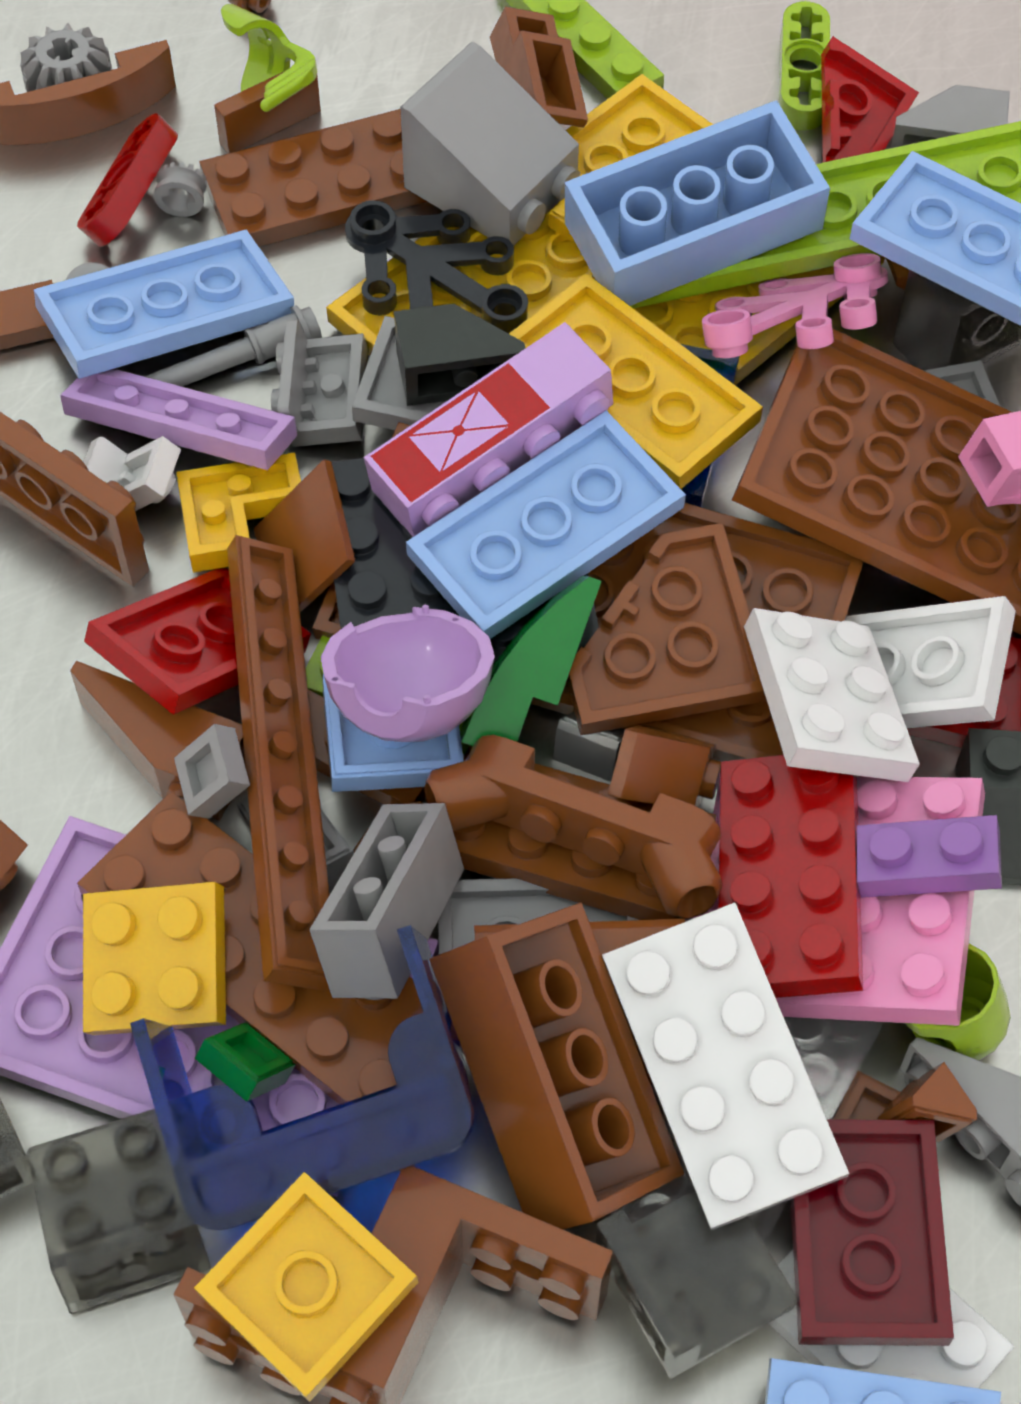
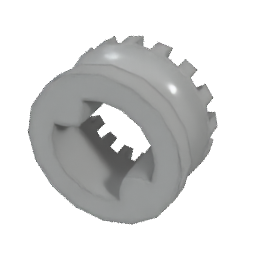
(182, 178)

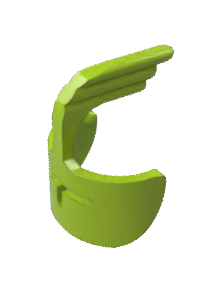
(270, 57)

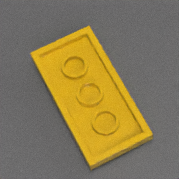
(661, 391)

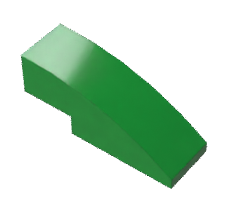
(533, 664)

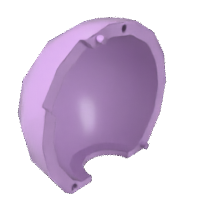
(408, 673)

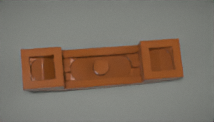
(89, 102)

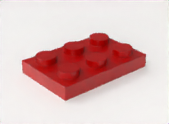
(175, 641)

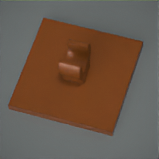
(316, 530)

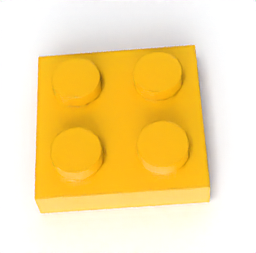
(154, 957)
(306, 1285)

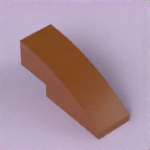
(540, 62)

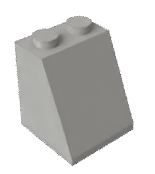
(485, 147)

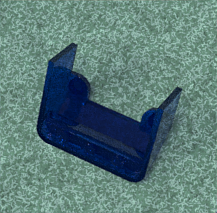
(237, 1171)

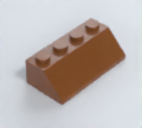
(557, 1069)

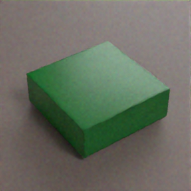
(245, 1061)

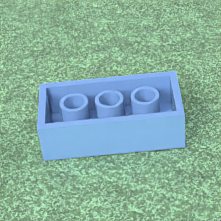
(696, 204)

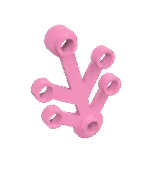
(780, 299)

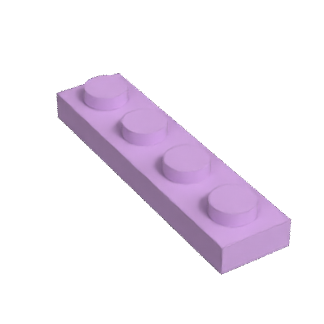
(181, 416)

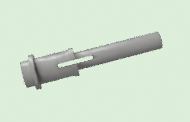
(258, 344)

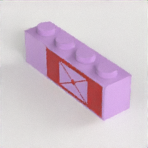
(490, 429)

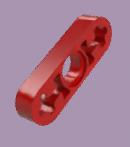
(127, 180)

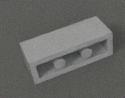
(392, 881)

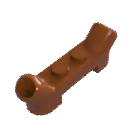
(665, 845)

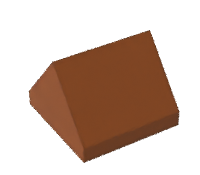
(935, 1098)

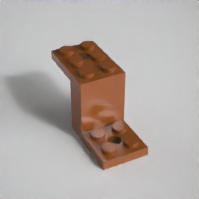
(433, 1232)

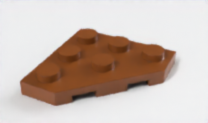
(669, 640)

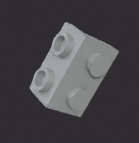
(319, 384)

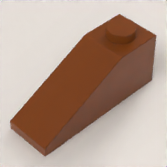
(143, 727)

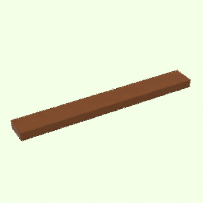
(278, 761)

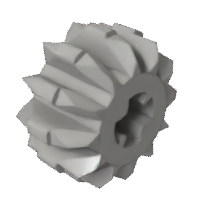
(63, 57)

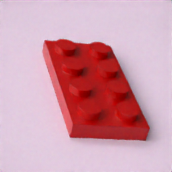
(793, 872)

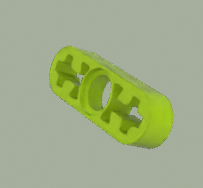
(796, 48)

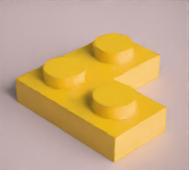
(223, 498)

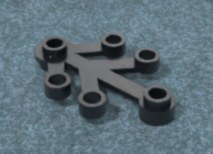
(378, 231)

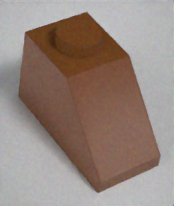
(664, 763)

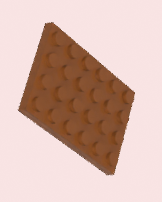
(871, 466)

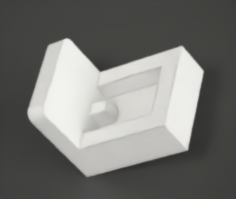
(143, 473)

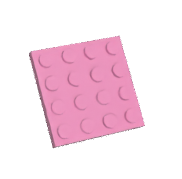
(909, 942)

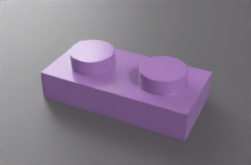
(929, 856)

